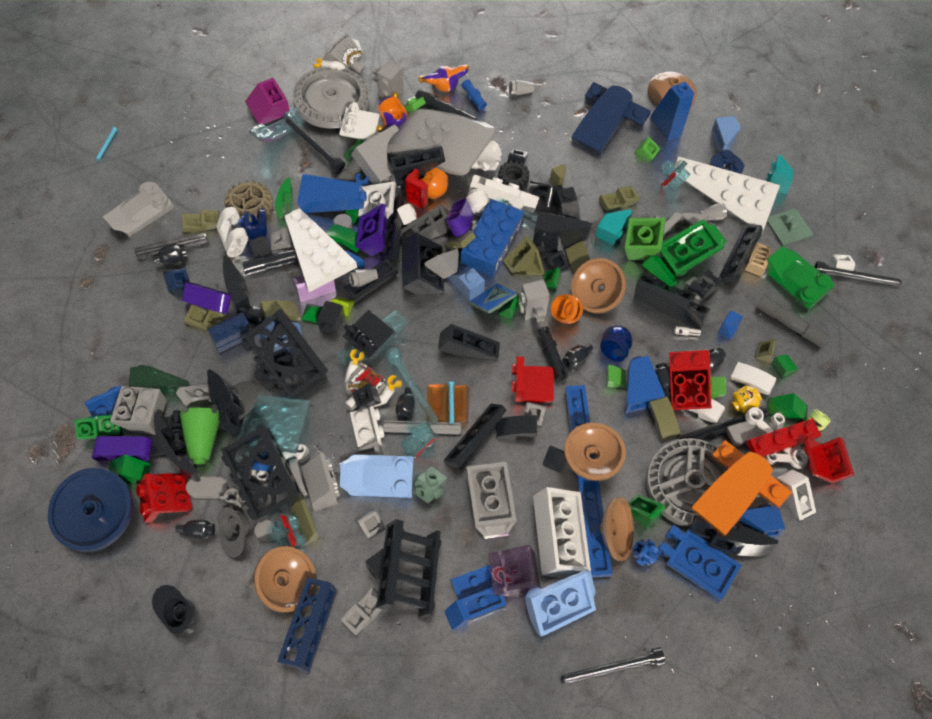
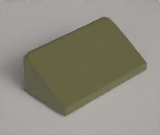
(577, 255)
(305, 521)

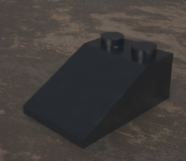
(559, 232)

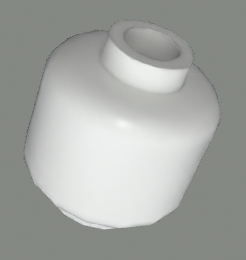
(478, 201)

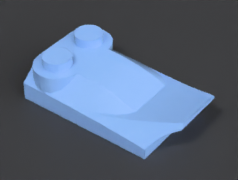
(377, 475)
(561, 602)

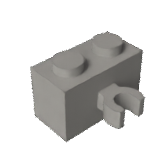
(389, 79)
(534, 300)

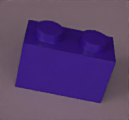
(372, 231)

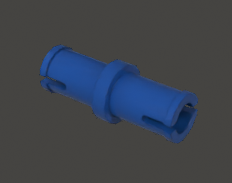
(474, 94)

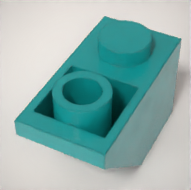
(780, 174)
(613, 225)

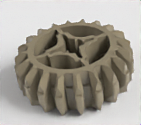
(246, 198)

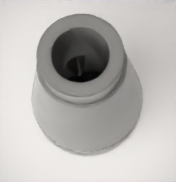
(520, 87)
(715, 212)
(362, 276)

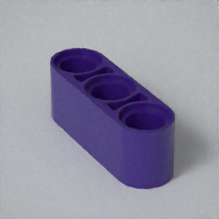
(460, 217)
(206, 297)
(112, 447)

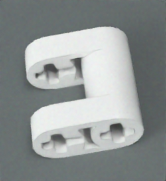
(233, 239)

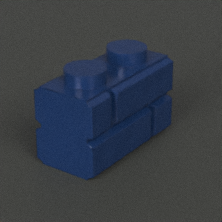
(229, 332)

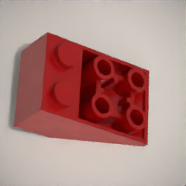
(690, 380)

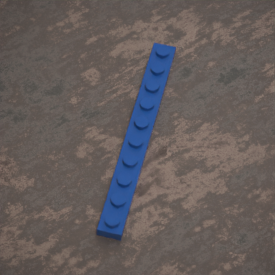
(590, 490)

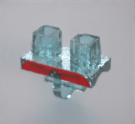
(675, 175)
(419, 439)
(284, 535)

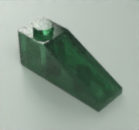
(150, 377)

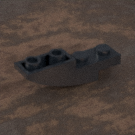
(228, 402)
(738, 541)

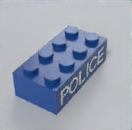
(493, 237)

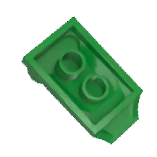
(691, 247)
(798, 277)

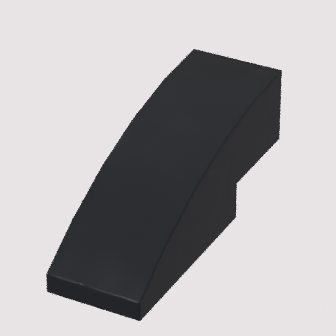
(235, 284)

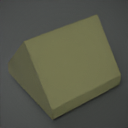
(557, 175)
(765, 350)

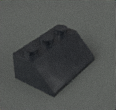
(415, 275)

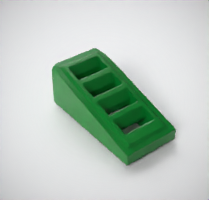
(660, 270)

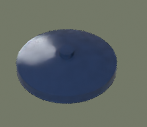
(90, 509)

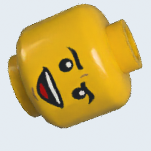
(745, 399)

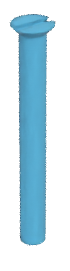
(108, 140)
(451, 401)

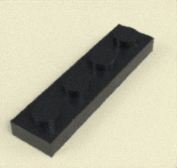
(393, 232)
(741, 253)
(475, 435)

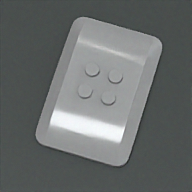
(459, 136)

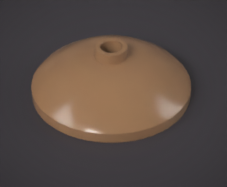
(662, 82)
(593, 275)
(598, 441)
(618, 529)
(293, 568)

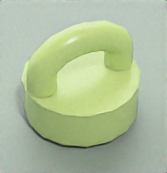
(821, 418)

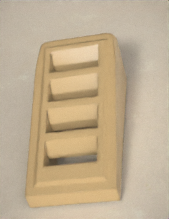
(756, 268)

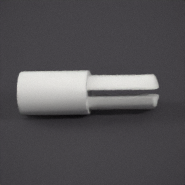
(686, 331)

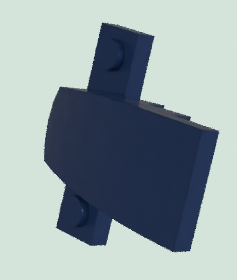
(607, 115)

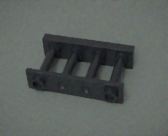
(390, 574)

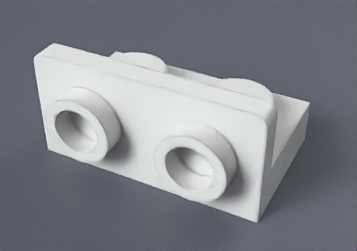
(366, 426)

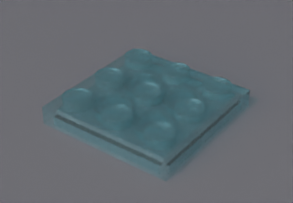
(282, 416)

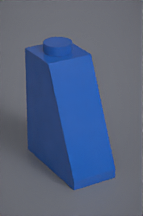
(641, 384)

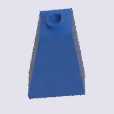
(673, 110)
(329, 194)

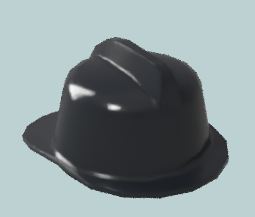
(173, 609)

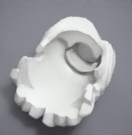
(489, 158)

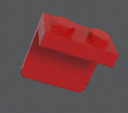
(532, 382)
(829, 460)
(162, 495)

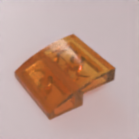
(439, 401)

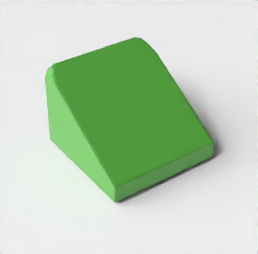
(647, 148)
(615, 377)
(718, 386)

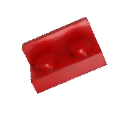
(416, 190)

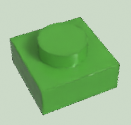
(414, 103)

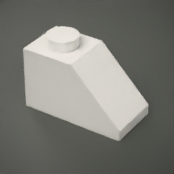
(801, 498)

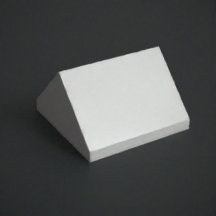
(377, 195)

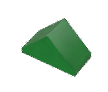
(789, 406)
(130, 468)
(646, 510)

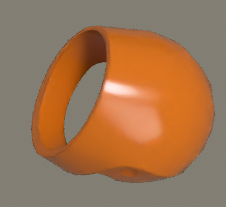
(437, 183)
(566, 308)

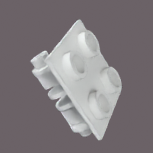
(359, 123)

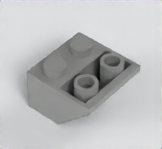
(137, 408)
(321, 482)

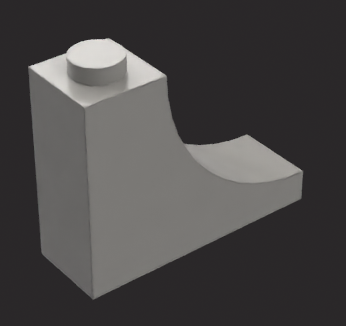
(372, 156)

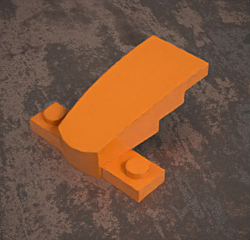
(737, 488)

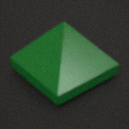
(311, 312)

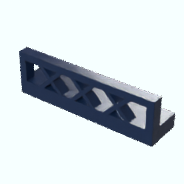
(313, 629)

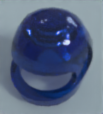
(255, 228)
(616, 338)

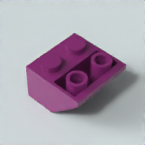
(267, 102)

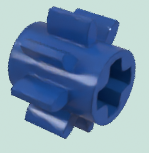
(645, 552)

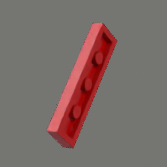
(784, 438)

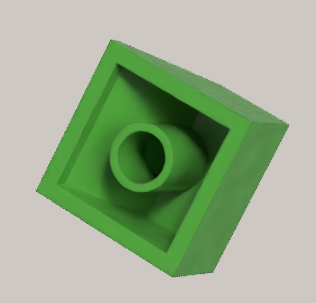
(644, 237)

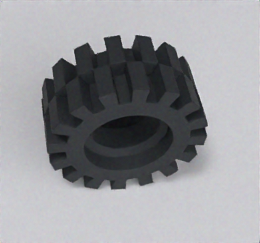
(514, 169)

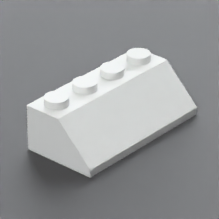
(561, 532)

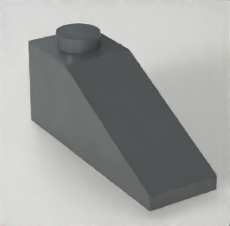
(429, 225)

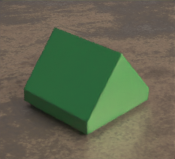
(552, 279)

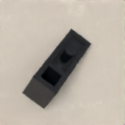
(422, 160)
(467, 343)

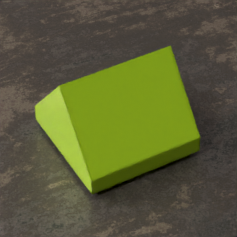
(347, 304)

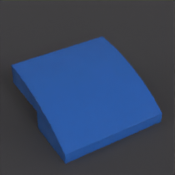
(476, 592)

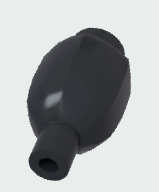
(170, 255)
(253, 314)
(577, 355)
(717, 357)
(663, 375)
(405, 405)
(196, 529)

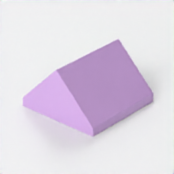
(304, 294)

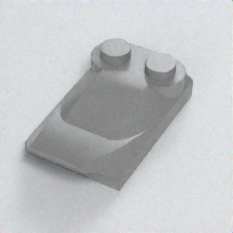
(139, 209)
(491, 499)

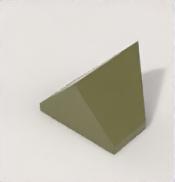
(525, 259)

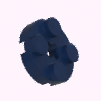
(727, 159)

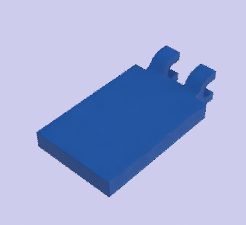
(699, 563)

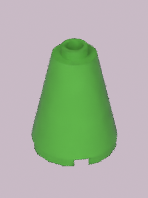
(199, 432)

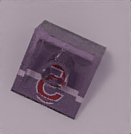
(514, 571)

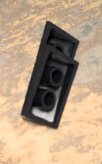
(671, 301)

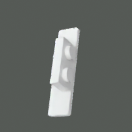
(499, 191)

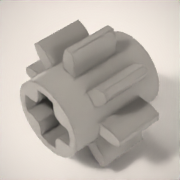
(232, 492)

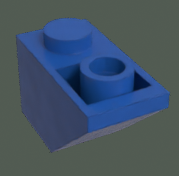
(763, 519)

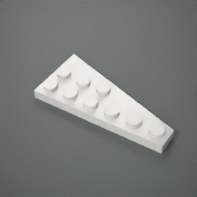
(742, 195)
(316, 251)

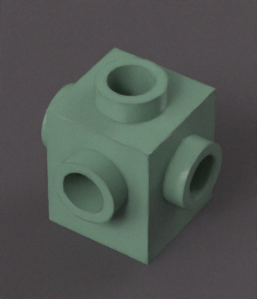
(429, 484)

